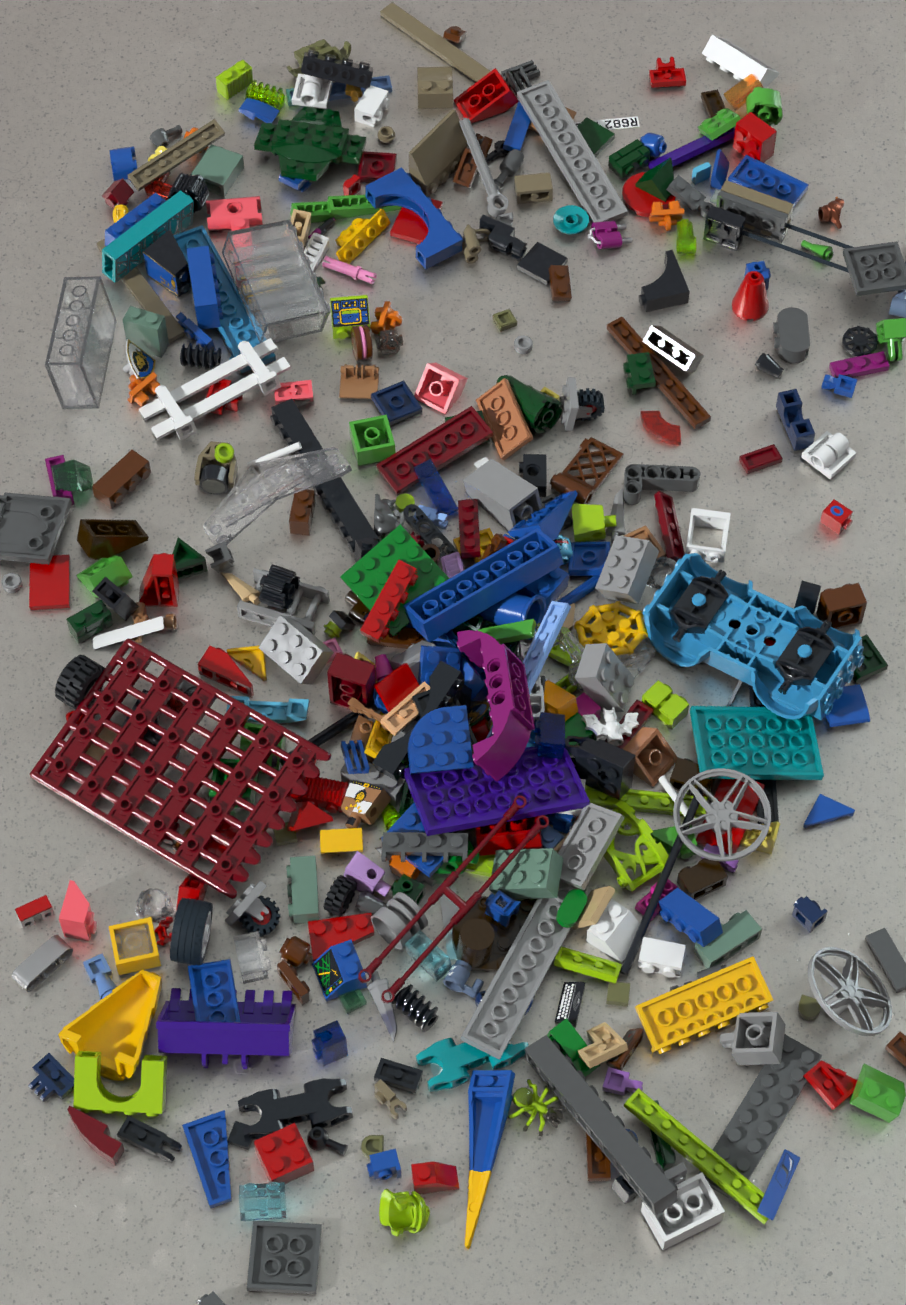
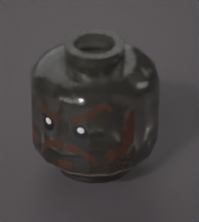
(388, 341)

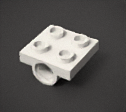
(311, 91)
(829, 454)

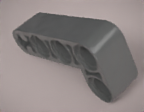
(684, 480)

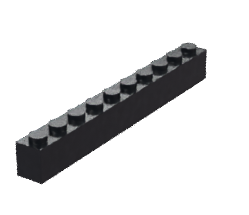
(334, 493)

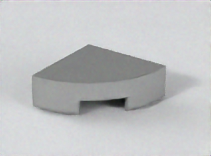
(505, 218)

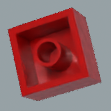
(754, 138)
(284, 1155)

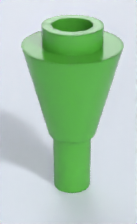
(817, 250)

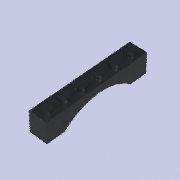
(444, 685)

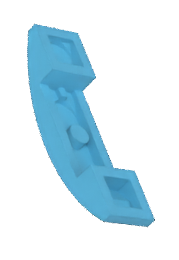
(280, 712)

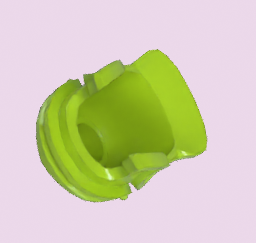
(403, 1212)

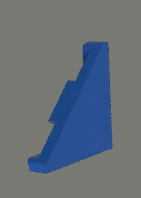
(826, 811)

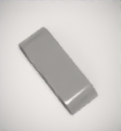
(42, 963)

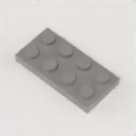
(588, 844)

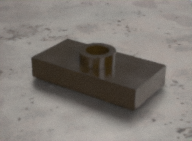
(712, 102)

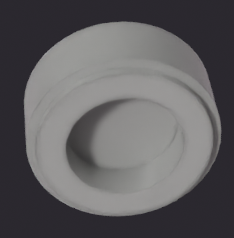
(523, 344)
(11, 583)

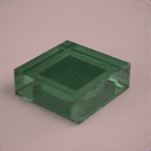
(352, 1000)

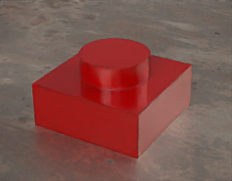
(352, 185)

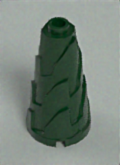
(537, 407)

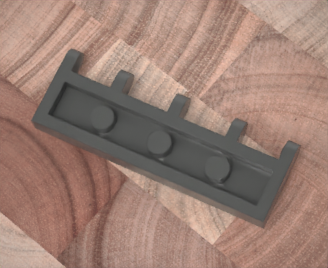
(422, 845)

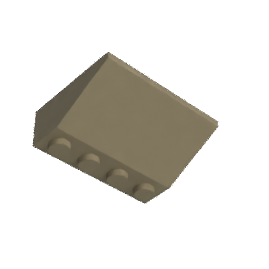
(438, 154)

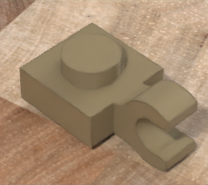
(387, 1096)

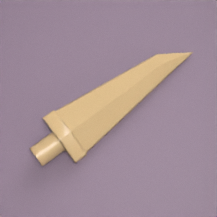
(244, 590)

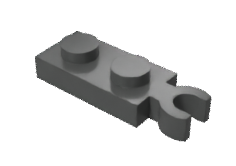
(689, 195)

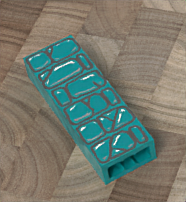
(127, 250)

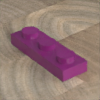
(860, 365)

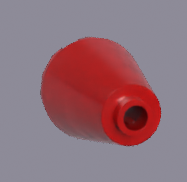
(751, 298)

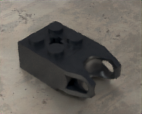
(602, 765)

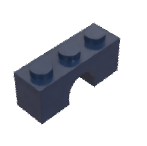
(790, 411)

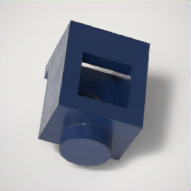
(809, 913)

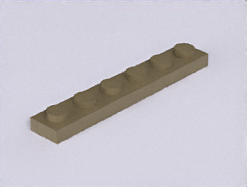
(176, 155)

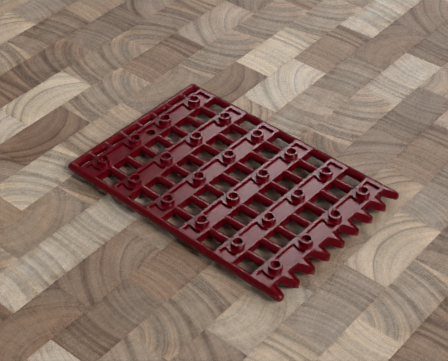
(262, 816)

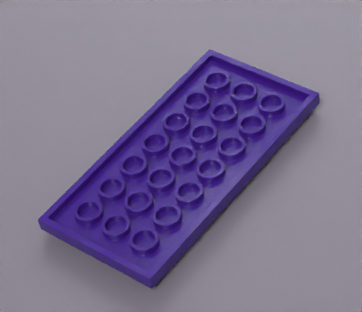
(473, 799)

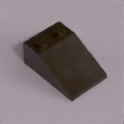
(109, 537)

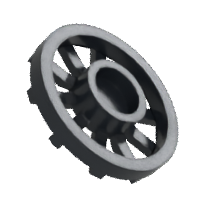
(859, 341)

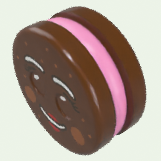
(361, 342)

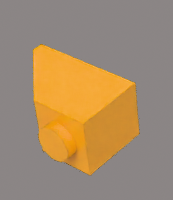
(559, 700)

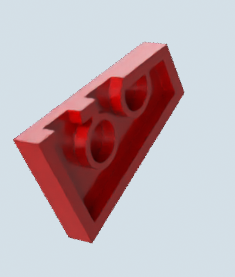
(336, 930)

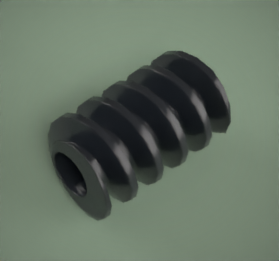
(200, 357)
(416, 1008)

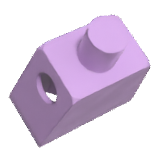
(367, 875)

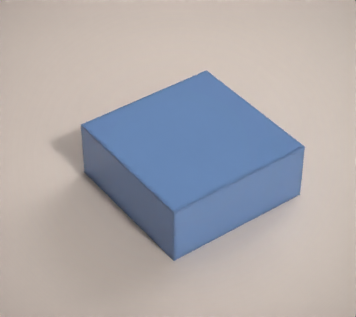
(96, 966)

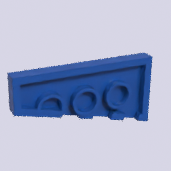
(210, 1153)

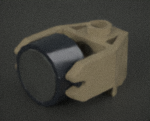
(213, 475)

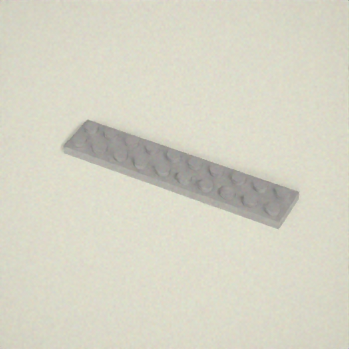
(571, 153)
(519, 976)

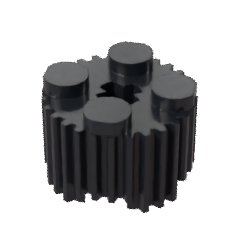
(192, 186)
(279, 587)

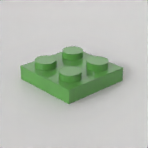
(719, 124)

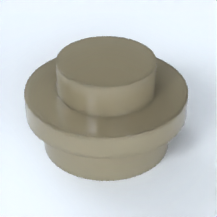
(386, 134)

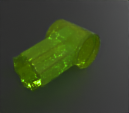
(685, 238)

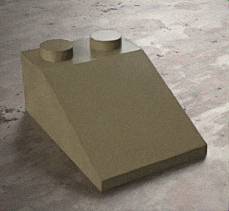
(435, 87)

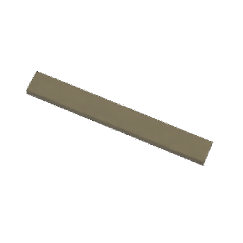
(434, 42)
(149, 299)

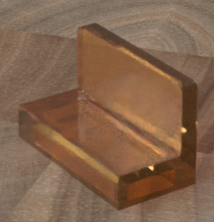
(738, 94)

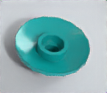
(571, 219)

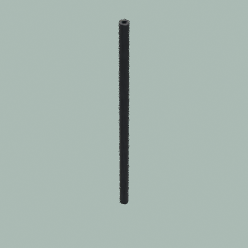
(658, 890)

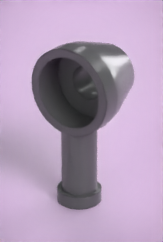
(160, 136)

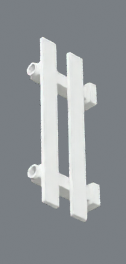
(183, 421)

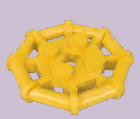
(614, 621)

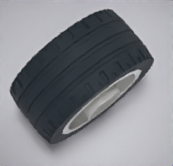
(191, 931)

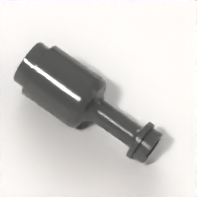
(509, 167)

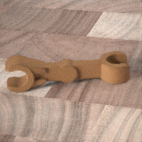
(357, 707)

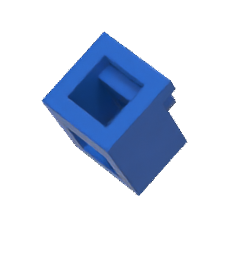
(384, 1165)

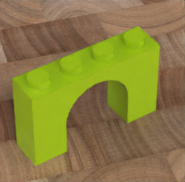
(92, 1095)

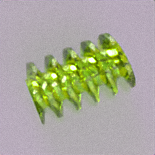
(265, 95)

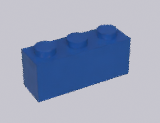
(690, 917)

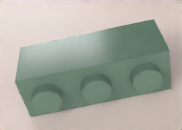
(303, 889)
(737, 934)

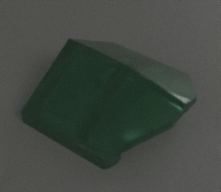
(72, 476)

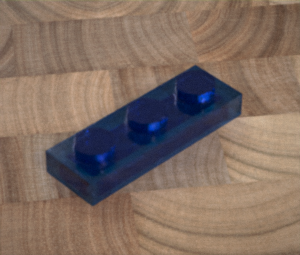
(435, 487)

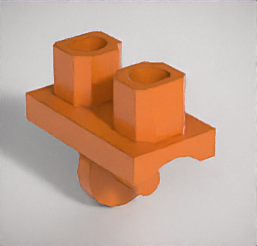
(667, 216)
(387, 318)
(140, 386)

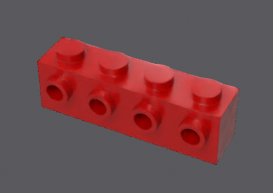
(389, 600)

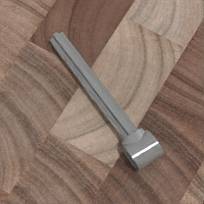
(494, 197)

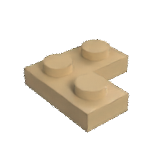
(604, 1047)

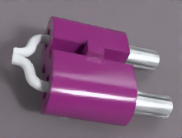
(607, 235)

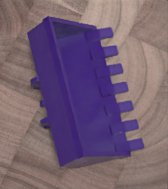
(263, 1028)

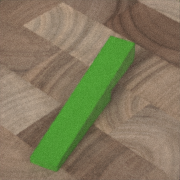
(339, 208)

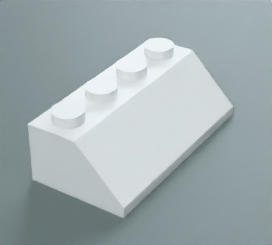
(737, 61)

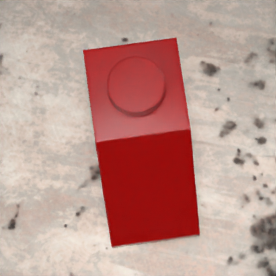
(192, 888)
(434, 1177)

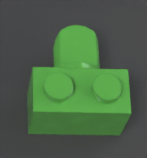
(892, 332)

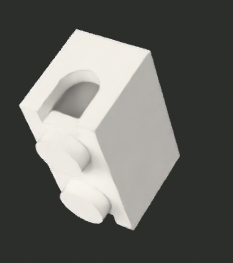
(371, 106)
(661, 957)

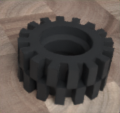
(340, 895)

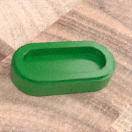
(571, 908)

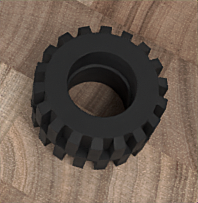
(77, 680)

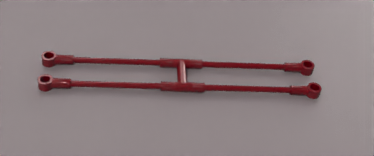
(445, 889)

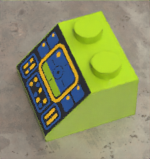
(347, 313)

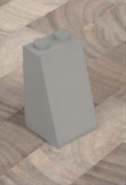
(503, 494)

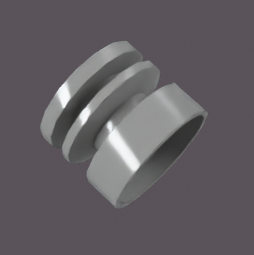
(392, 920)

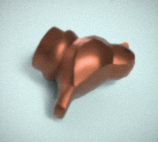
(832, 212)

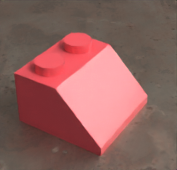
(440, 387)
(76, 915)

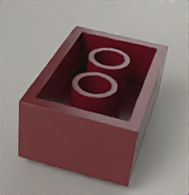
(351, 679)

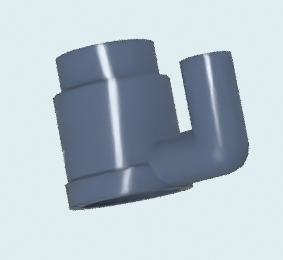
(457, 979)

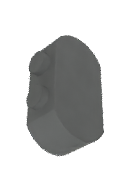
(792, 335)

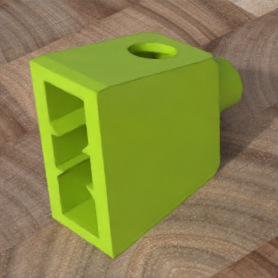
(590, 522)

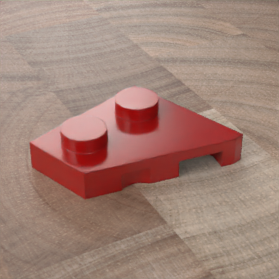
(830, 1083)

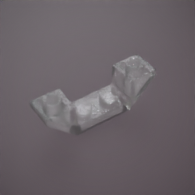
(574, 649)

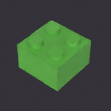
(372, 439)

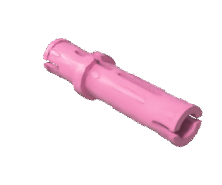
(356, 272)

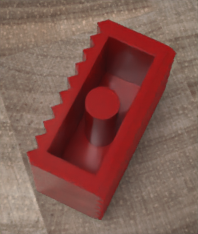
(326, 793)

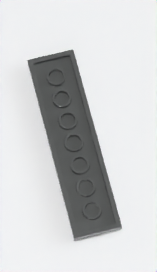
(764, 1109)

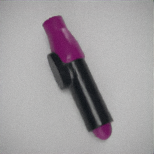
(322, 229)

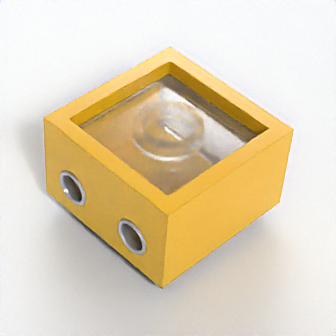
(134, 946)

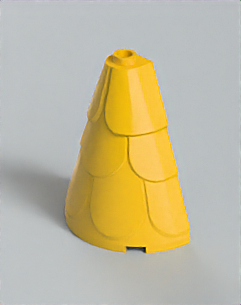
(117, 1025)

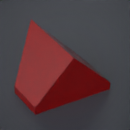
(307, 816)

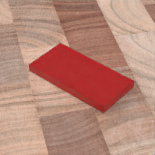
(746, 805)

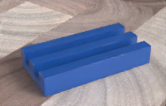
(353, 746)

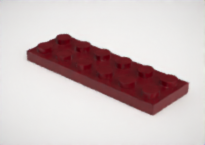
(440, 445)

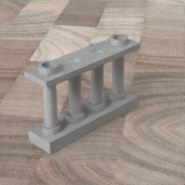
(268, 615)

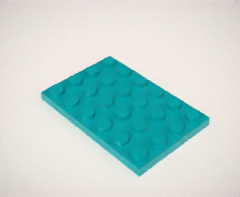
(755, 743)

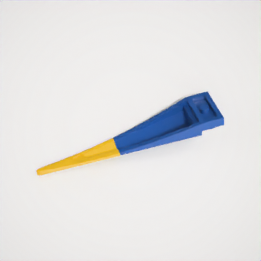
(488, 1110)

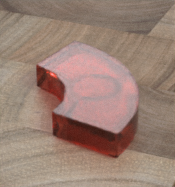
(660, 428)

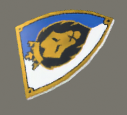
(139, 361)

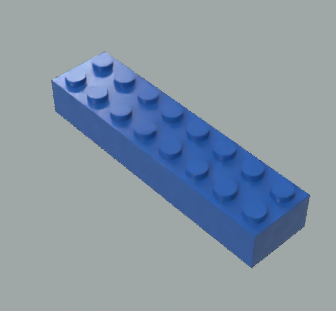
(483, 584)

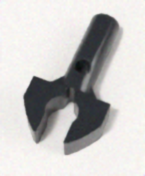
(499, 151)

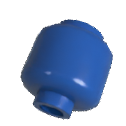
(654, 143)

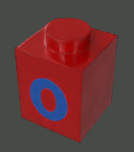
(836, 517)

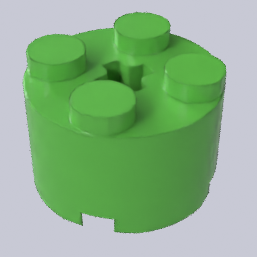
(765, 104)

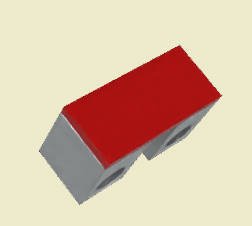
(26, 912)

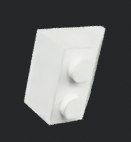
(614, 931)

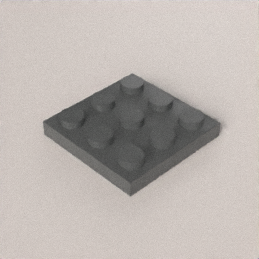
(876, 268)
(284, 1257)

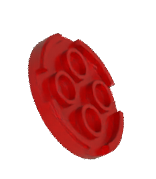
(639, 200)

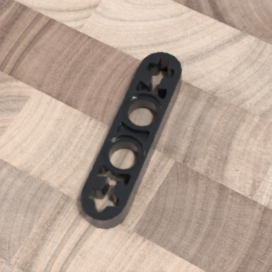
(433, 533)

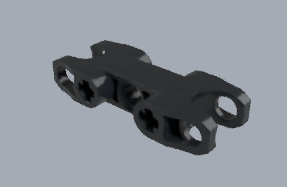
(297, 1108)

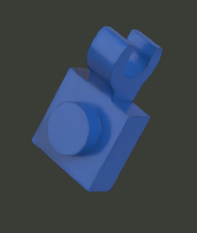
(843, 384)

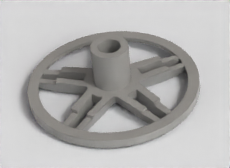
(722, 815)
(847, 993)

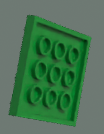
(372, 571)

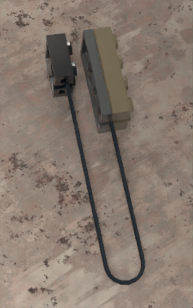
(756, 212)

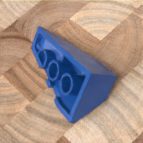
(549, 519)

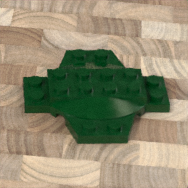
(310, 143)

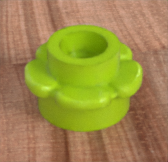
(332, 630)

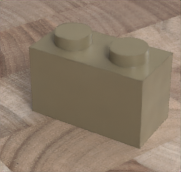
(533, 188)

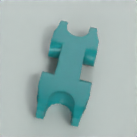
(459, 1059)

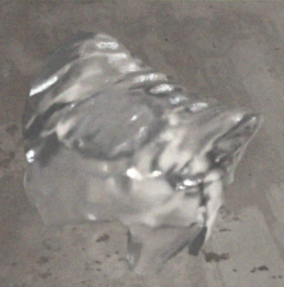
(661, 568)
(154, 904)

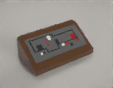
(632, 1038)

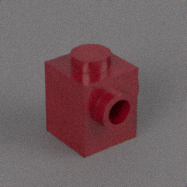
(118, 193)

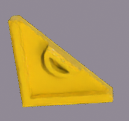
(250, 658)

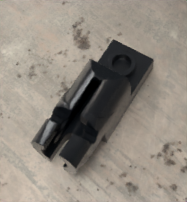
(503, 238)

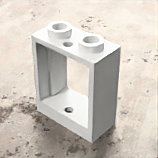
(718, 520)

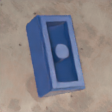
(719, 170)

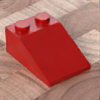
(486, 98)

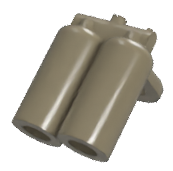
(471, 243)

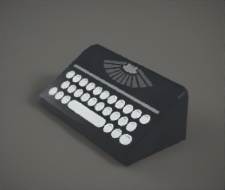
(570, 1002)

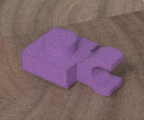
(618, 1082)

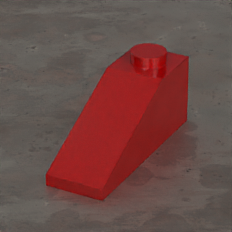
(222, 669)

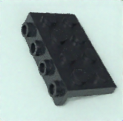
(337, 70)

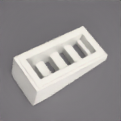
(318, 242)

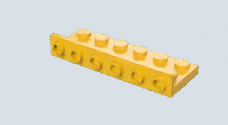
(703, 1005)

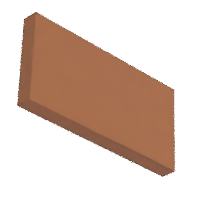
(504, 419)

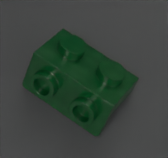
(639, 371)

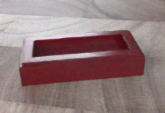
(760, 459)

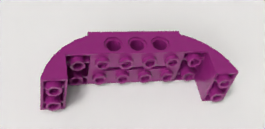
(507, 699)

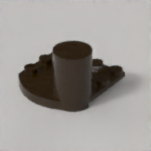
(484, 940)

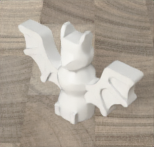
(612, 728)

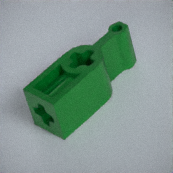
(570, 1043)

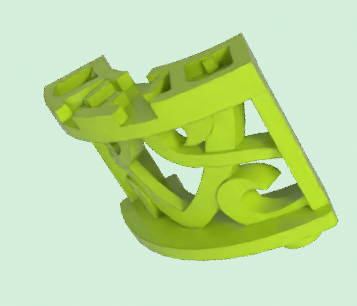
(653, 855)

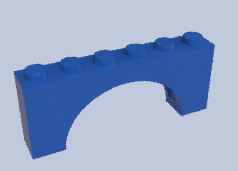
(400, 190)

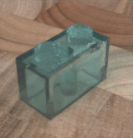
(436, 963)
(262, 1201)

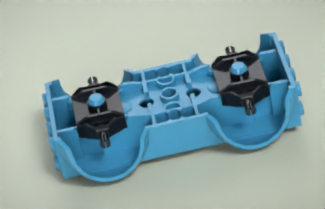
(791, 678)

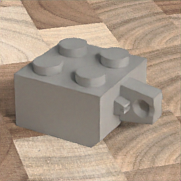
(756, 1038)

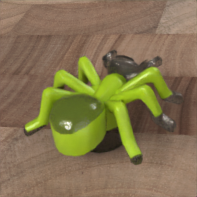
(533, 1104)

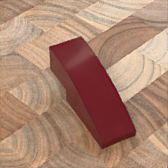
(96, 1136)

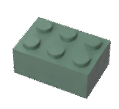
(529, 875)

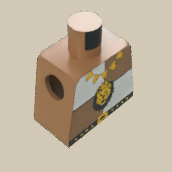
(363, 803)

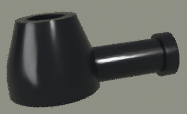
(323, 1141)

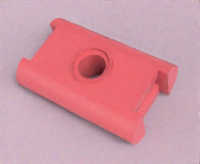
(226, 209)

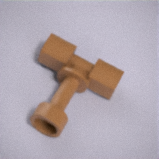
(139, 615)

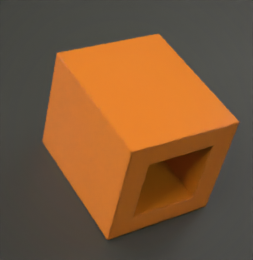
(406, 868)

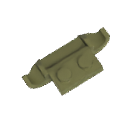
(323, 48)

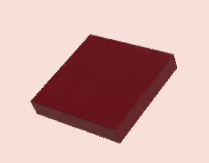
(376, 165)

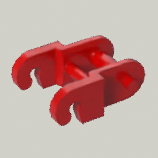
(163, 926)

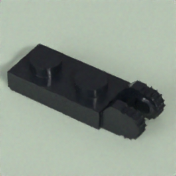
(147, 1138)

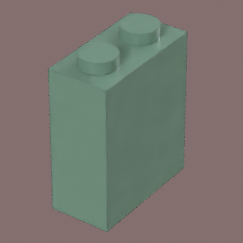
(219, 169)
(146, 330)

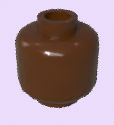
(295, 952)

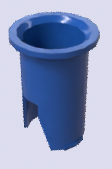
(516, 609)

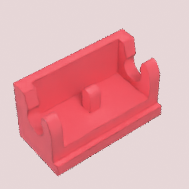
(294, 390)

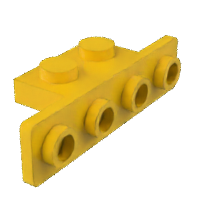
(360, 235)

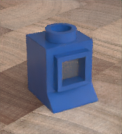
(501, 907)

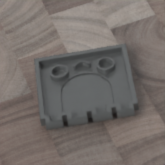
(31, 526)

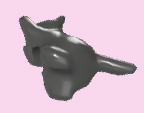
(384, 517)

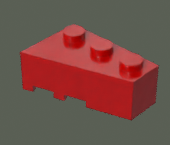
(160, 582)

